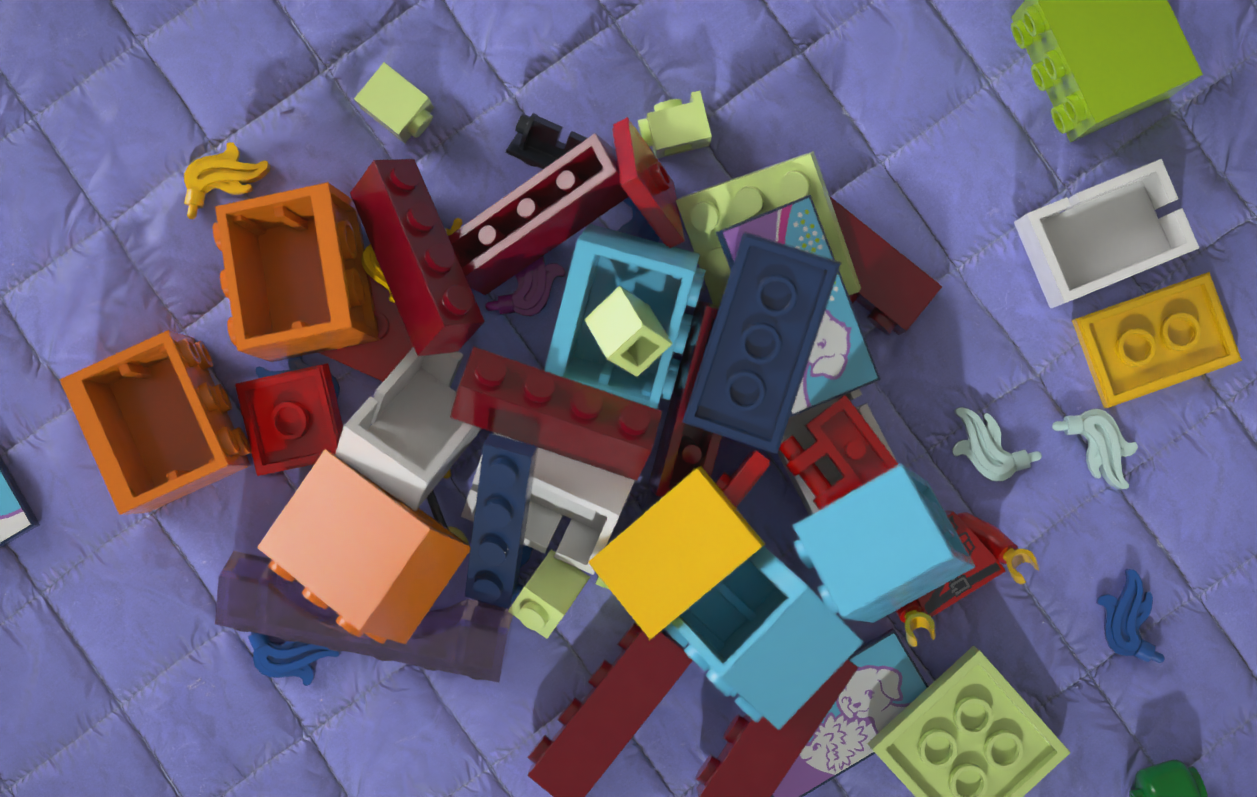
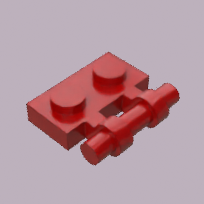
(849, 445)

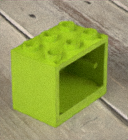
(1103, 58)

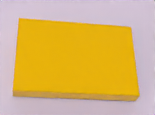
(1156, 340)
(676, 552)

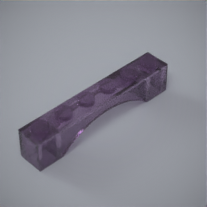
(457, 639)

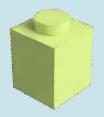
(395, 104)
(628, 331)
(548, 595)

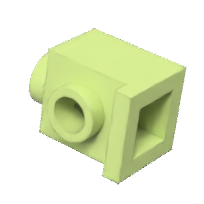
(676, 126)

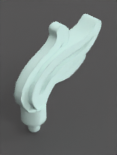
(1104, 444)
(985, 448)

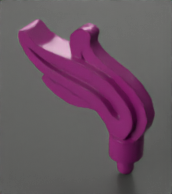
(532, 290)

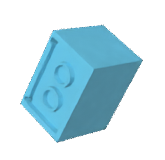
(650, 271)
(881, 546)
(764, 638)

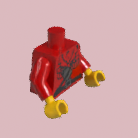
(988, 551)

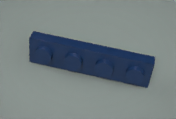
(500, 520)

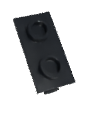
(539, 142)

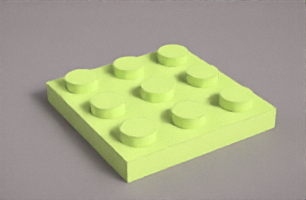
(752, 195)
(969, 737)

